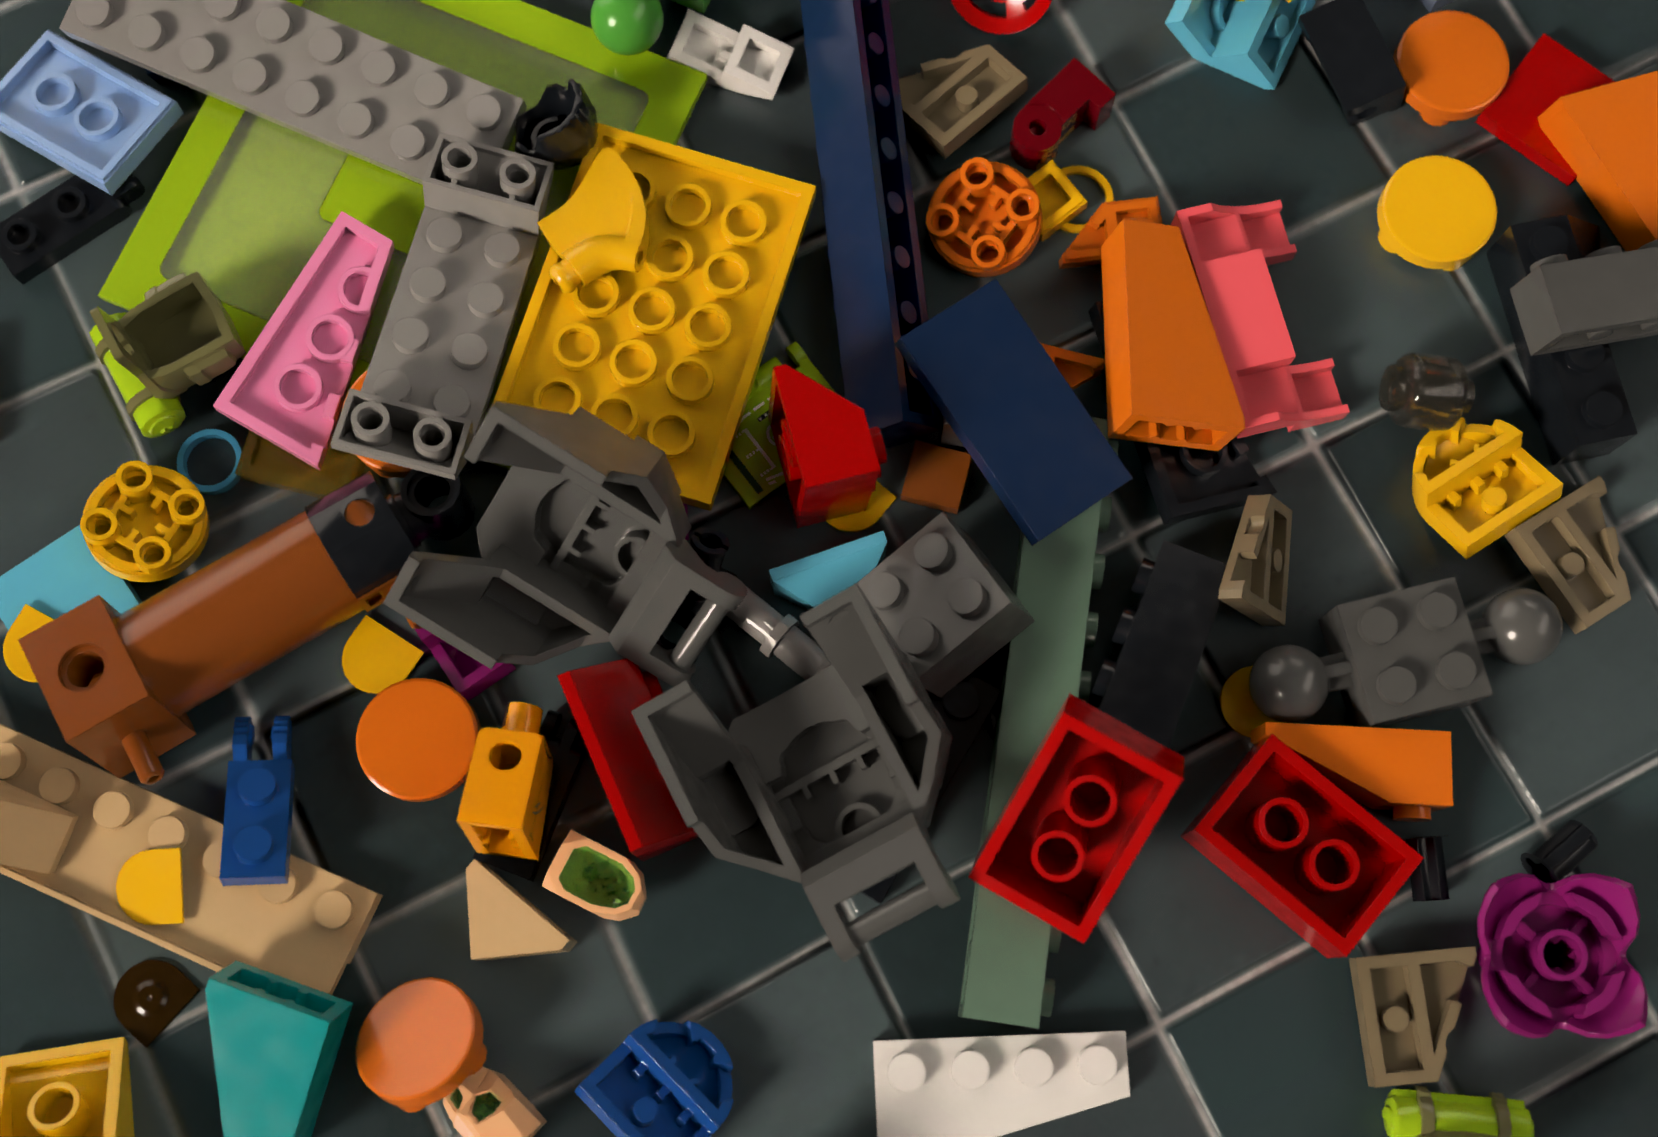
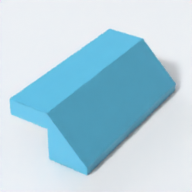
(1240, 36)

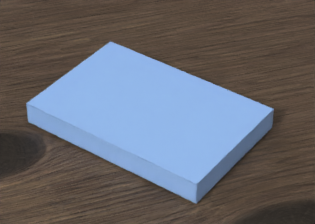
(83, 112)

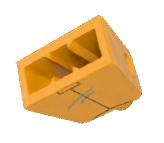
(508, 786)

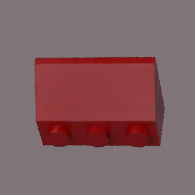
(823, 448)
(638, 794)

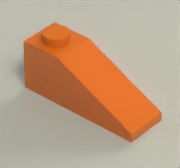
(1375, 765)

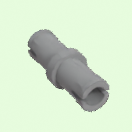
(779, 636)

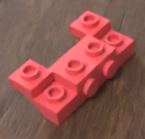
(1230, 261)

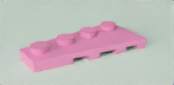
(308, 350)

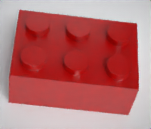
(1078, 818)
(1302, 847)

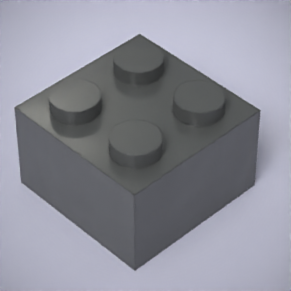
(944, 604)

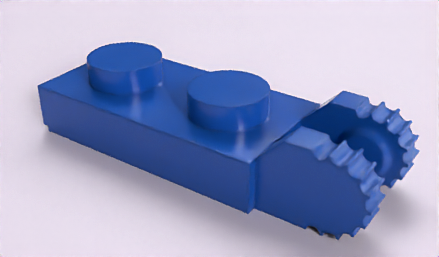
(258, 808)

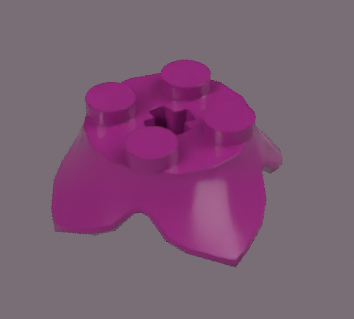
(1592, 924)

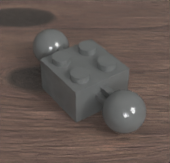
(1405, 654)

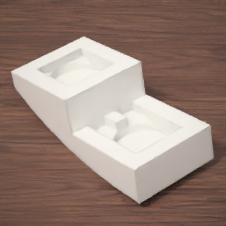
(732, 60)

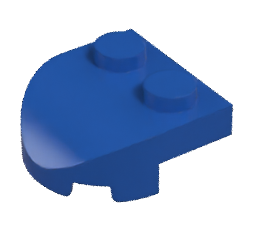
(662, 1083)

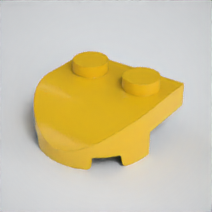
(1478, 483)

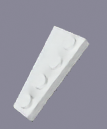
(994, 1081)

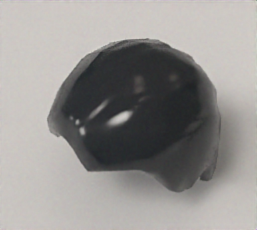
(558, 127)

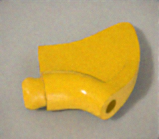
(599, 225)

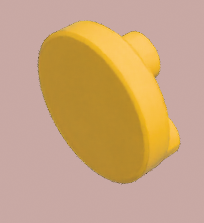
(1436, 212)
(145, 522)

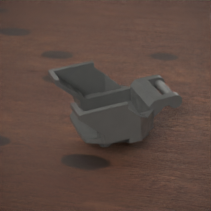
(571, 552)
(820, 779)

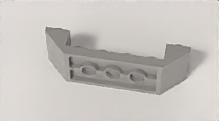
(450, 309)

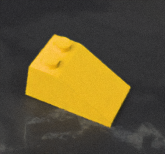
(68, 1091)

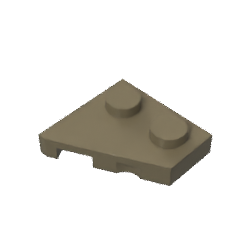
(959, 96)
(1574, 556)
(1259, 562)
(1407, 1011)

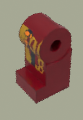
(1056, 112)

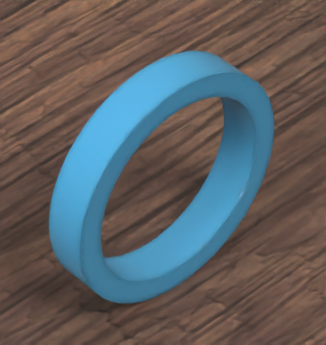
(193, 441)

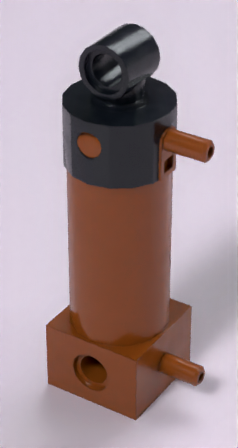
(133, 675)

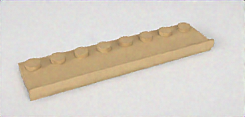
(288, 929)

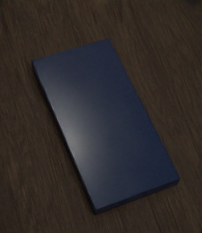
(1013, 411)

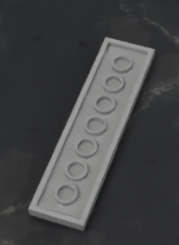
(303, 74)

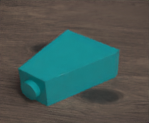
(271, 1050)

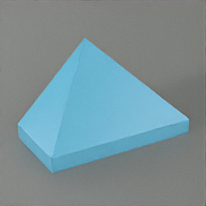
(828, 572)

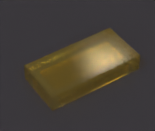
(275, 467)

